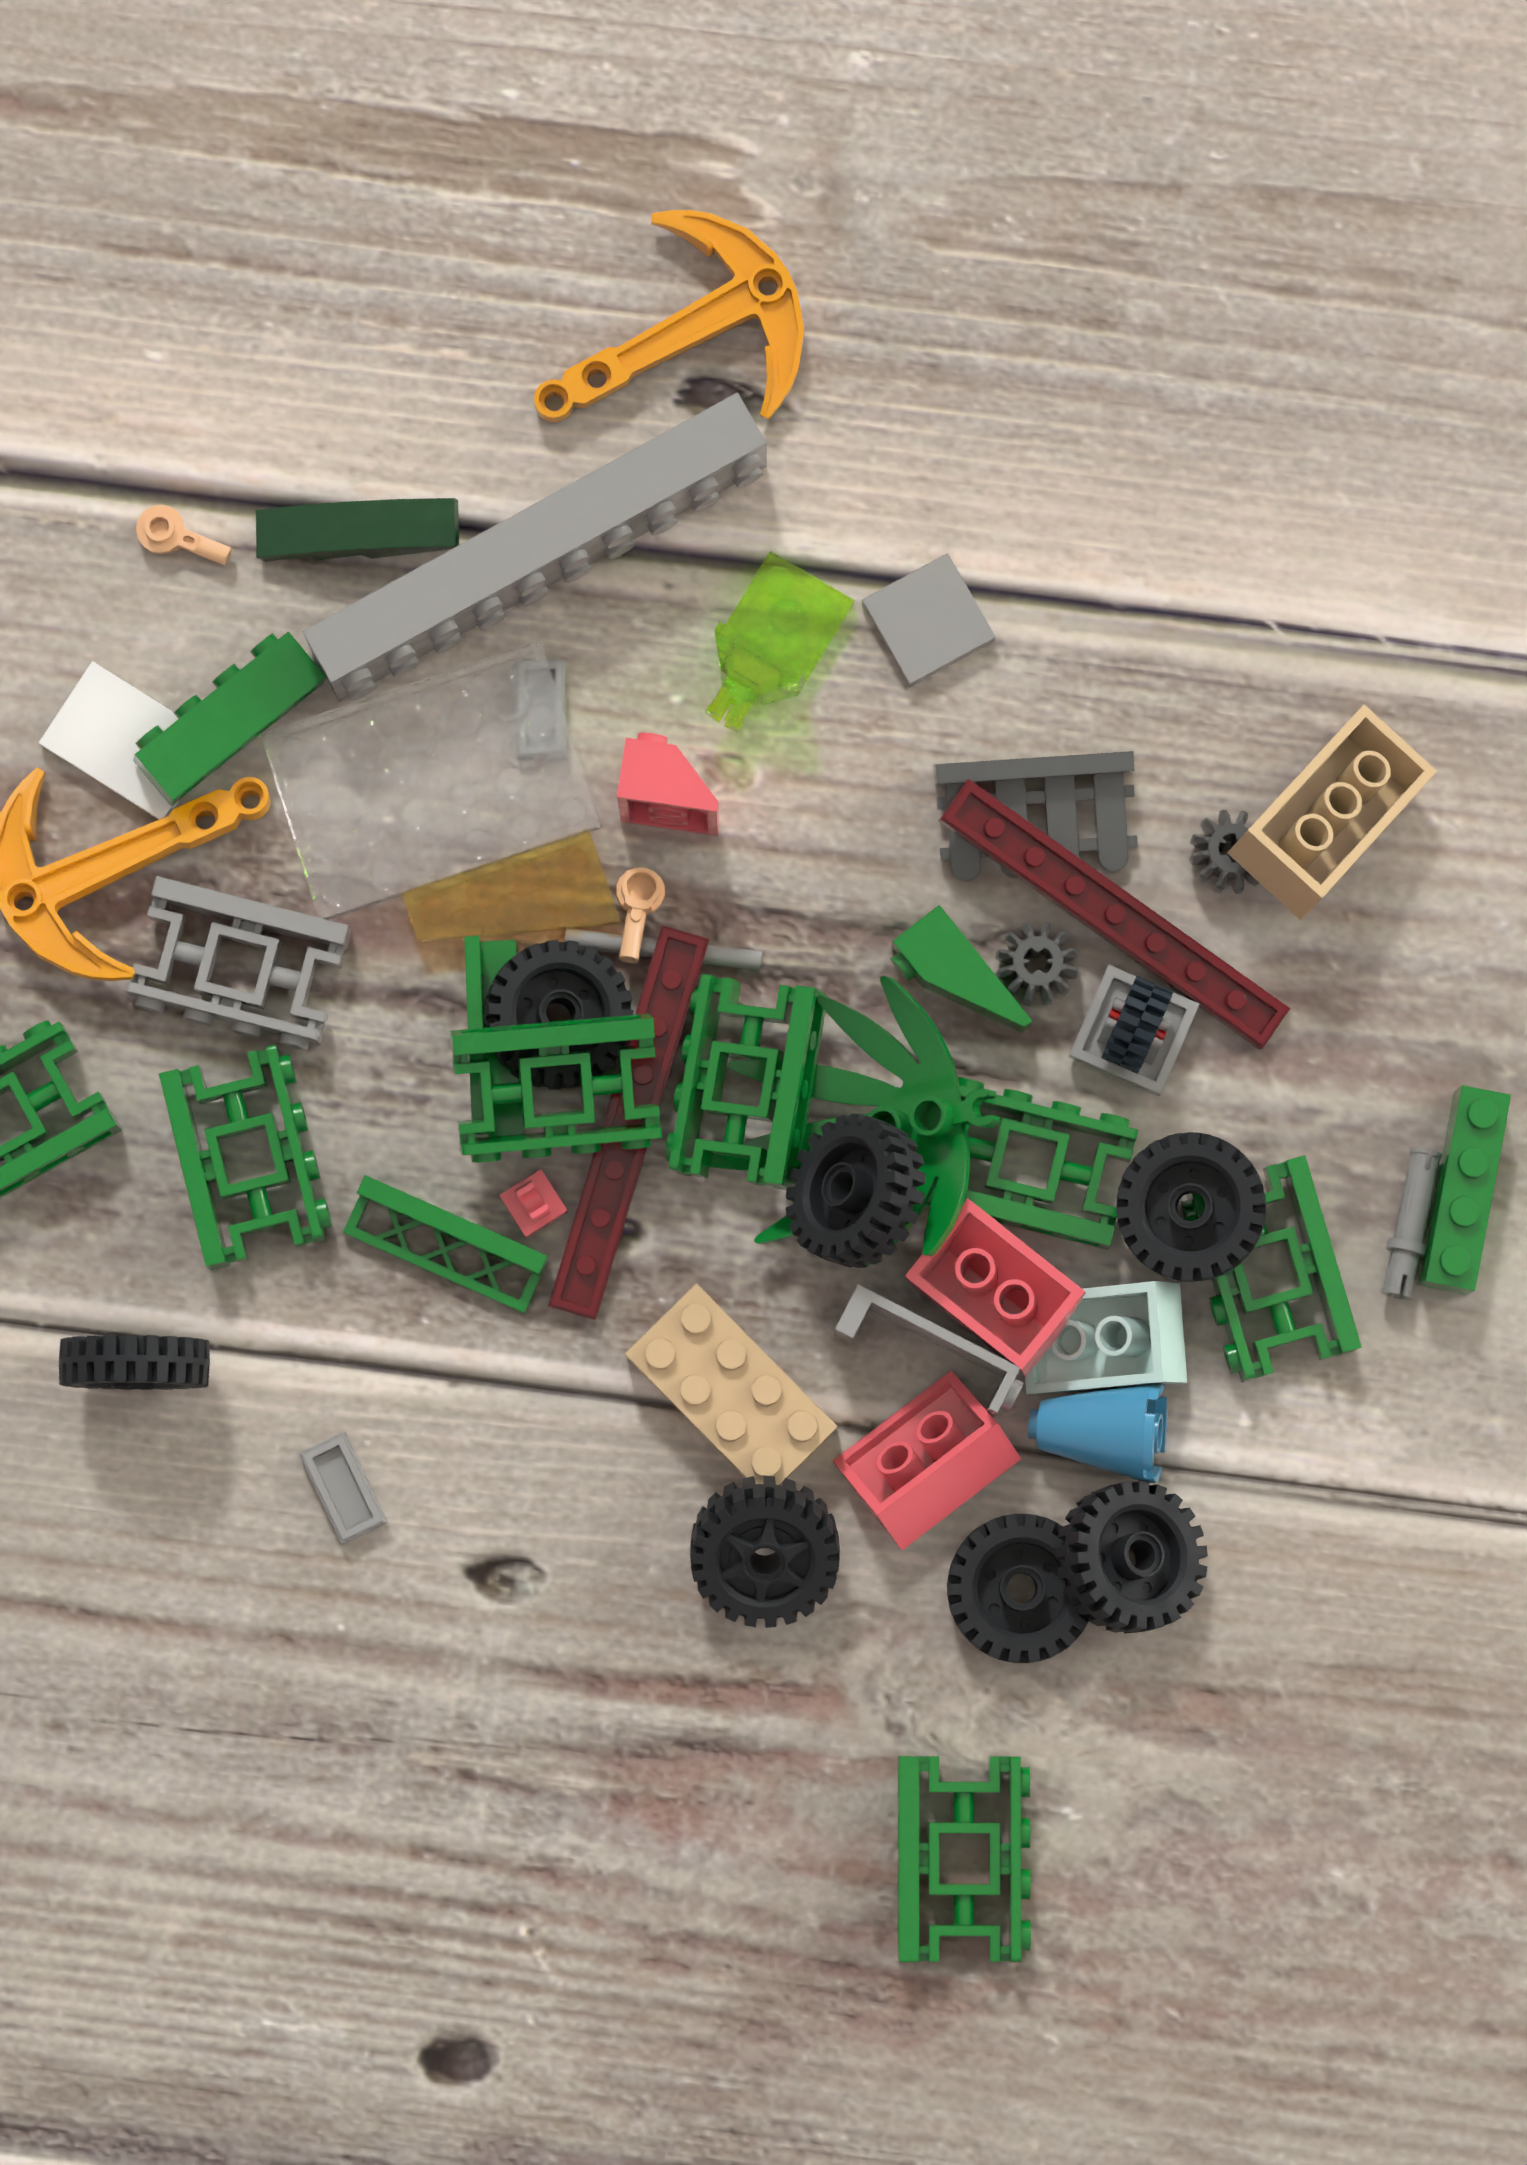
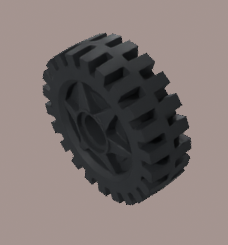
(561, 975)
(1184, 1166)
(855, 1191)
(134, 1362)
(1099, 1563)
(771, 1584)
(981, 1597)

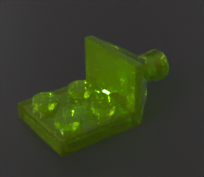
(774, 638)

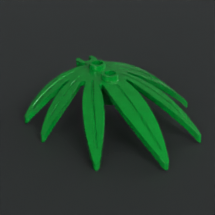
(924, 1107)

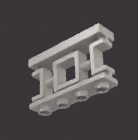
(248, 927)

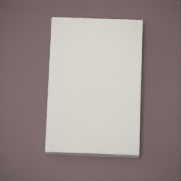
(99, 735)

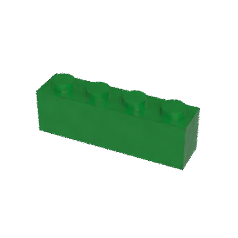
(229, 717)
(1464, 1190)

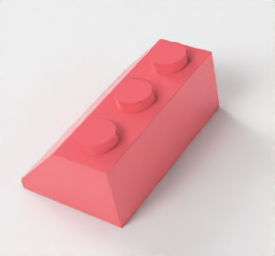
(663, 788)
(997, 1288)
(927, 1459)

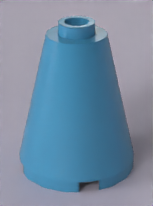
(1106, 1429)

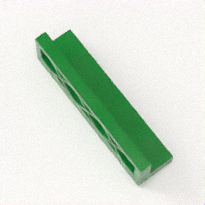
(482, 964)
(454, 1227)

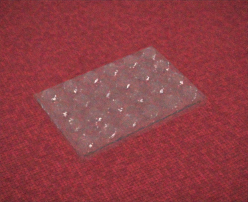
(430, 780)

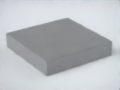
(928, 620)

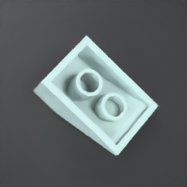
(1116, 1341)

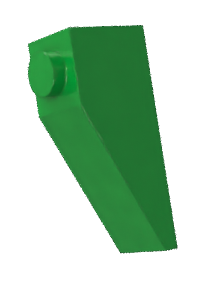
(951, 967)

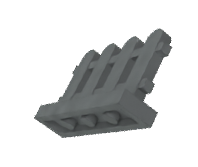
(1059, 801)

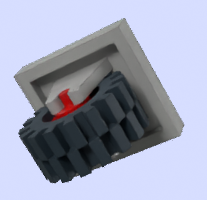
(1134, 1030)

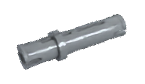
(1411, 1224)

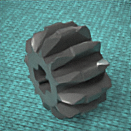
(1213, 843)
(1035, 947)

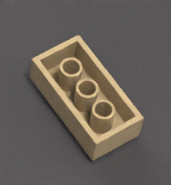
(1332, 812)
(730, 1389)

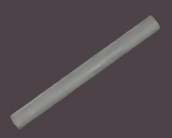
(714, 955)

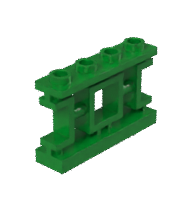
(552, 1046)
(784, 1090)
(22, 1159)
(209, 1165)
(1016, 1205)
(1312, 1257)
(923, 1858)

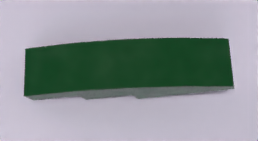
(357, 529)

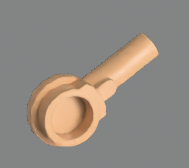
(163, 531)
(640, 894)

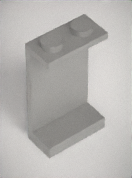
(866, 1300)

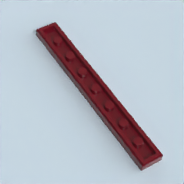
(1114, 914)
(616, 1170)

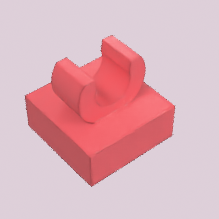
(533, 1203)

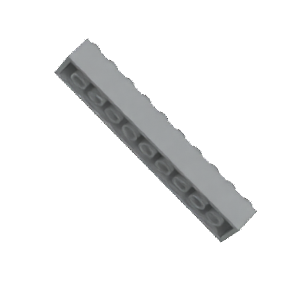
(538, 548)

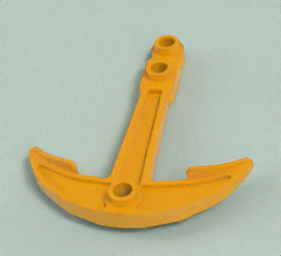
(715, 313)
(98, 867)

